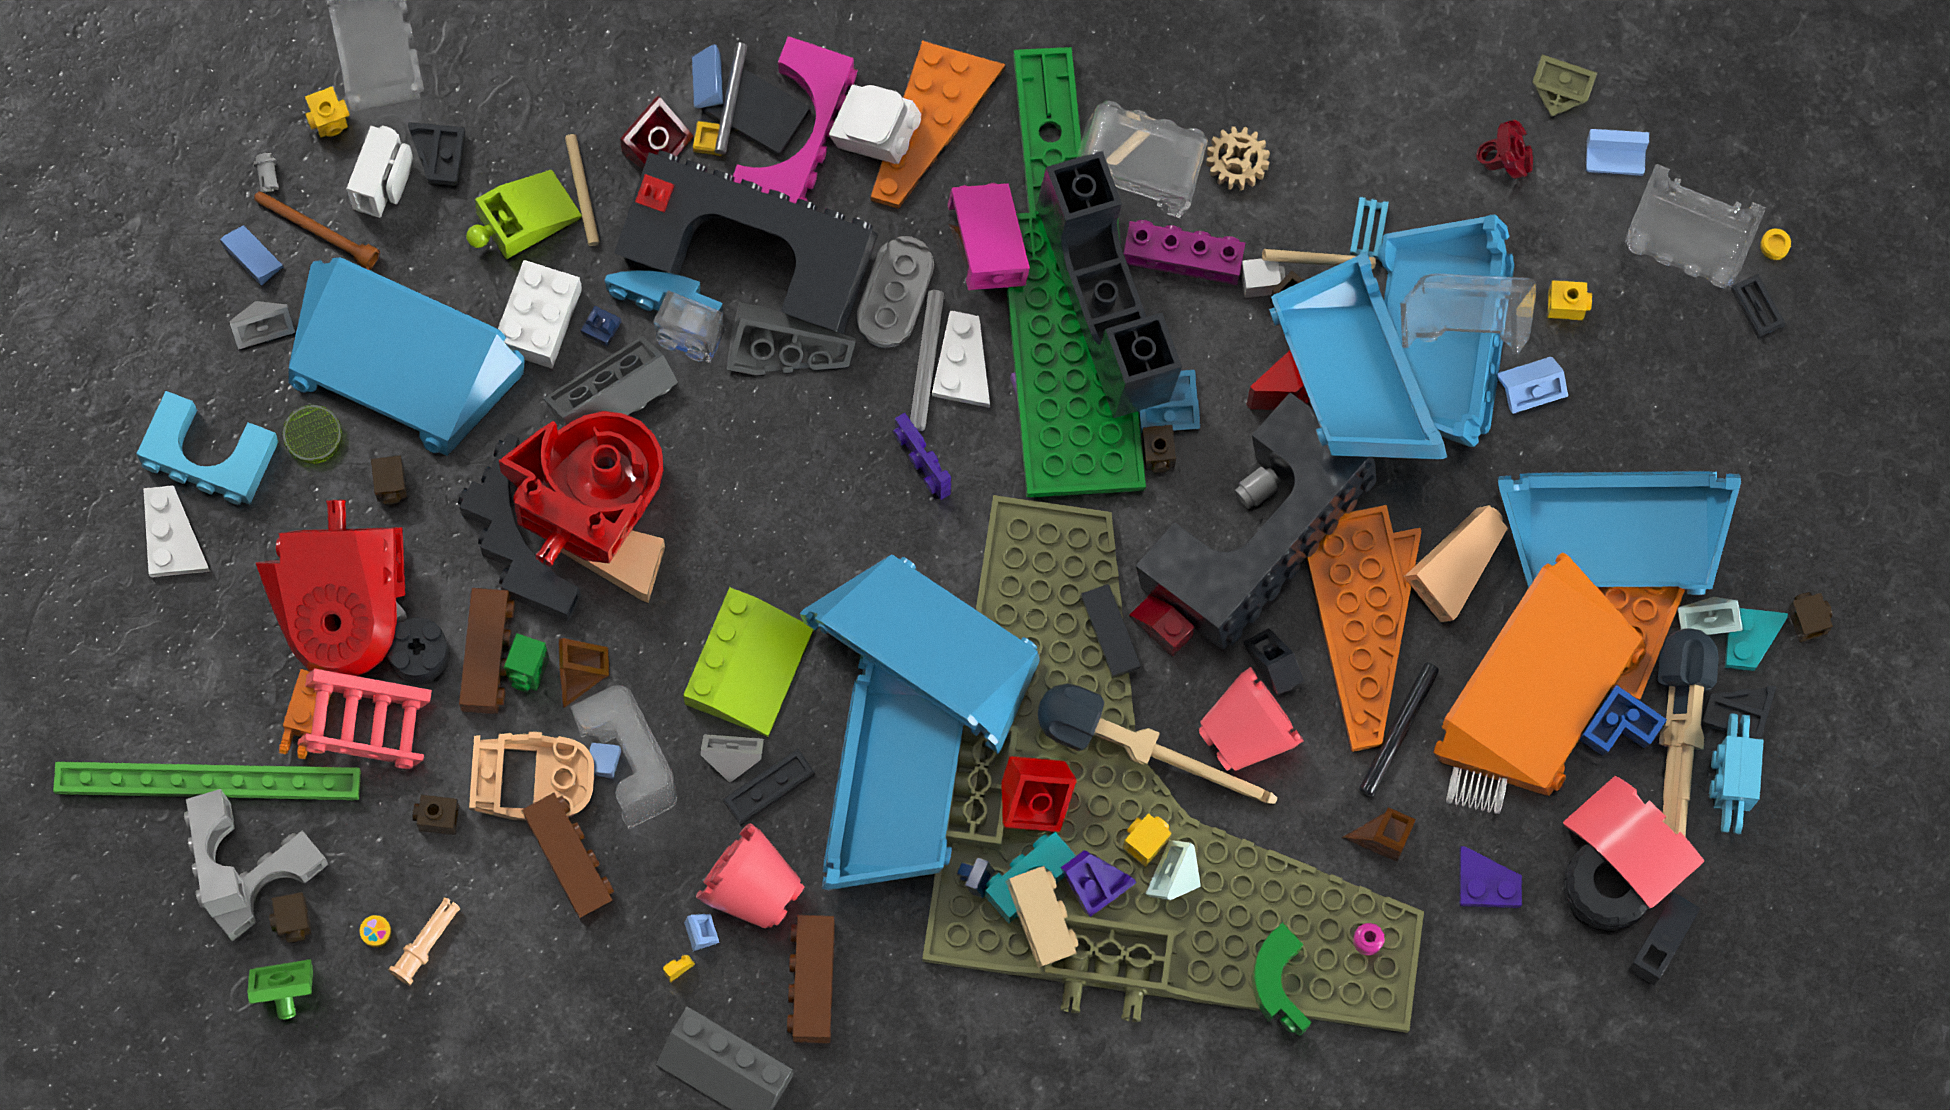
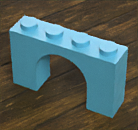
(234, 478)

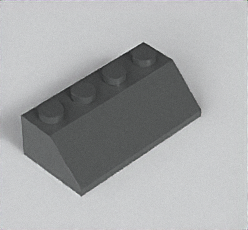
(615, 385)
(723, 1065)

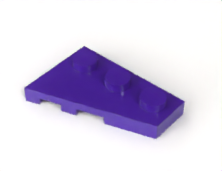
(935, 480)

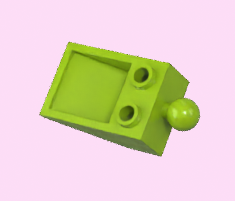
(526, 211)

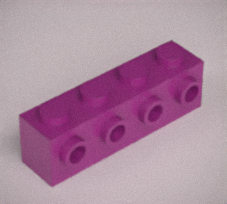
(1184, 252)

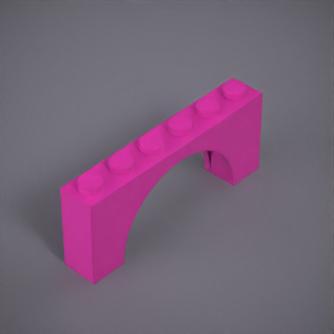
(825, 80)

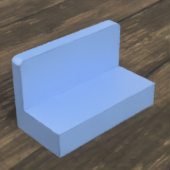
(1616, 152)
(1533, 384)

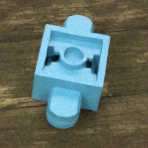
(1737, 773)

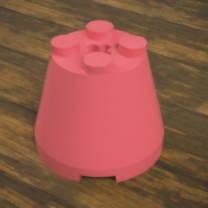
(1248, 724)
(751, 881)

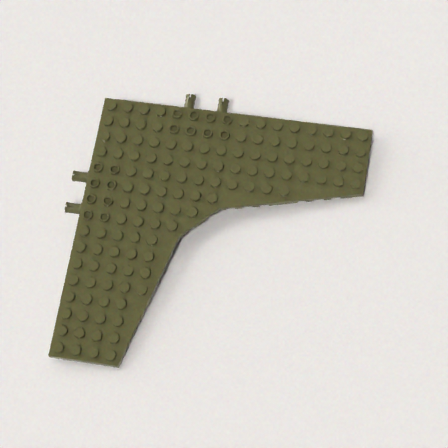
(1139, 944)

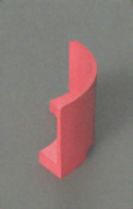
(1635, 840)

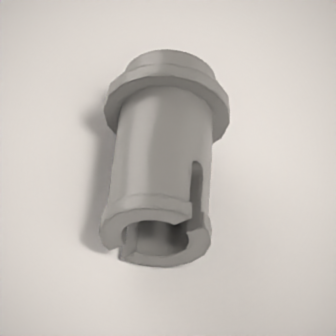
(266, 172)

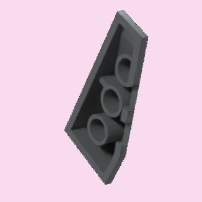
(776, 341)

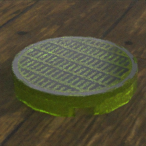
(312, 434)

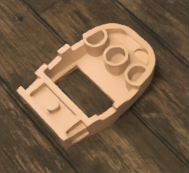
(561, 769)

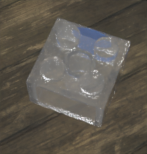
(689, 327)

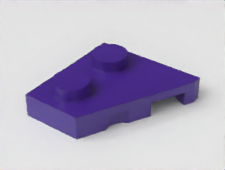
(1095, 881)
(1487, 882)

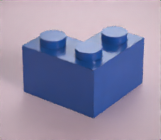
(1623, 715)

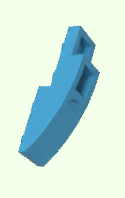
(651, 287)

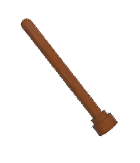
(364, 254)

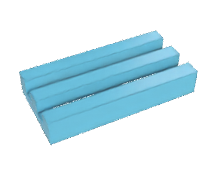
(1372, 205)

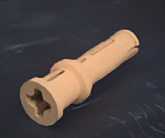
(416, 953)

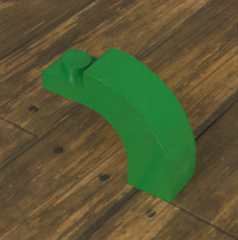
(1266, 980)

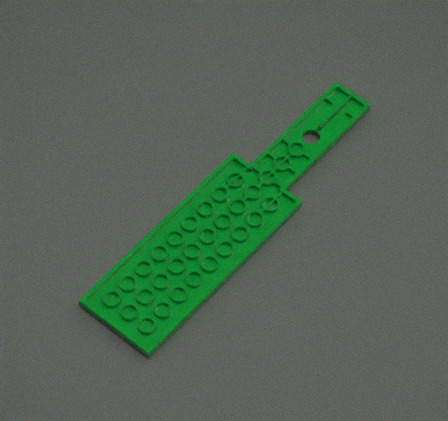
(1063, 413)

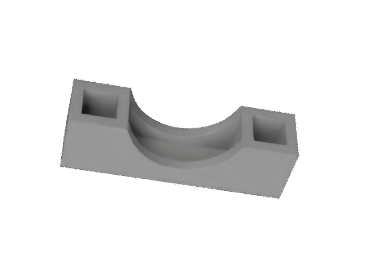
(210, 821)
(295, 859)

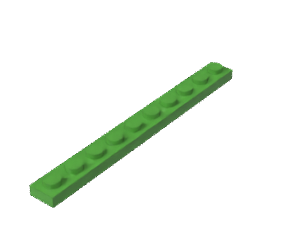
(195, 780)

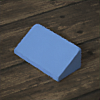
(707, 78)
(251, 254)

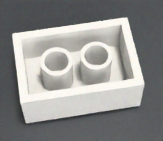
(539, 312)

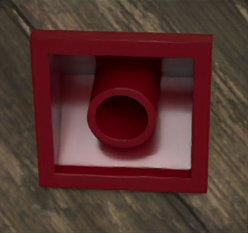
(654, 131)

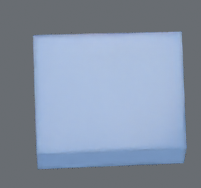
(701, 931)

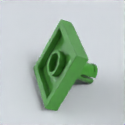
(281, 984)

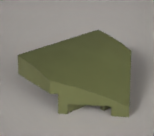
(1562, 84)

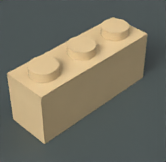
(1042, 916)

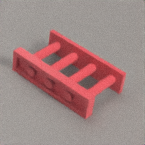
(354, 689)

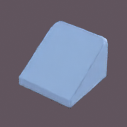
(605, 759)

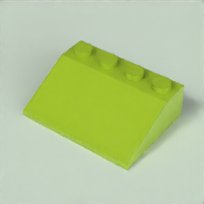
(747, 663)

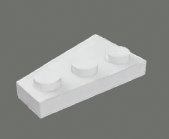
(962, 363)
(170, 539)

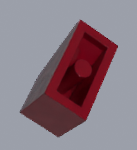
(1163, 624)

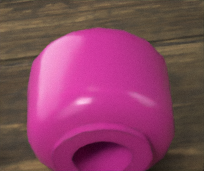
(1370, 933)

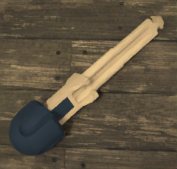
(1688, 668)
(1074, 715)

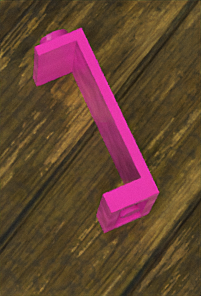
(990, 236)

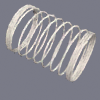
(1497, 798)

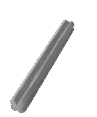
(926, 359)

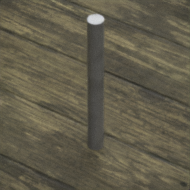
(730, 98)

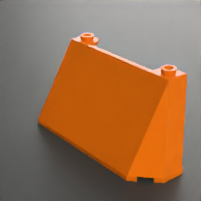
(1540, 682)

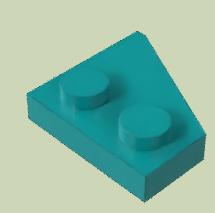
(1749, 646)

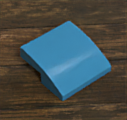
(1180, 411)

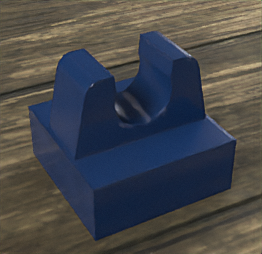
(601, 326)
(976, 876)

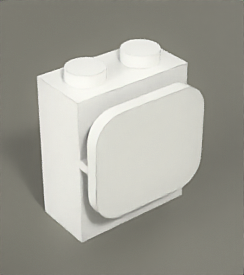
(875, 123)
(380, 171)

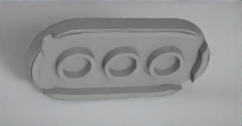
(895, 292)

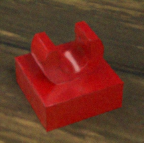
(654, 193)

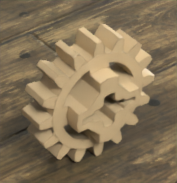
(1243, 147)

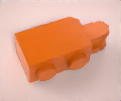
(299, 715)

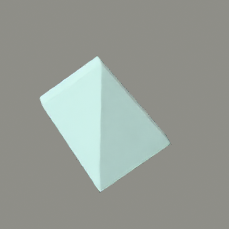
(1711, 616)
(1176, 872)

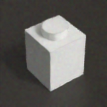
(1260, 277)

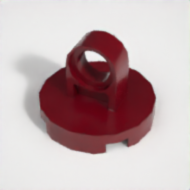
(1511, 150)

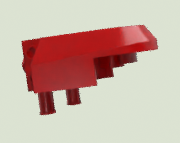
(568, 494)
(338, 574)

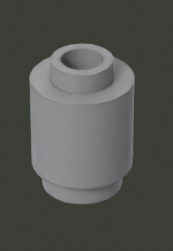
(1257, 487)

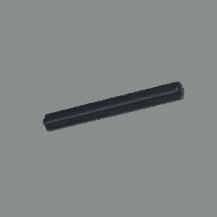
(1399, 729)

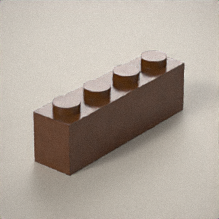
(485, 651)
(567, 855)
(812, 979)

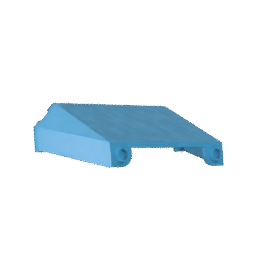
(399, 353)
(1355, 366)
(1460, 367)
(1623, 524)
(931, 644)
(891, 785)

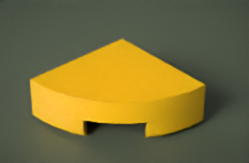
(675, 969)

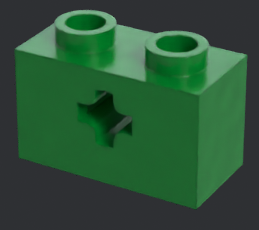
(526, 663)

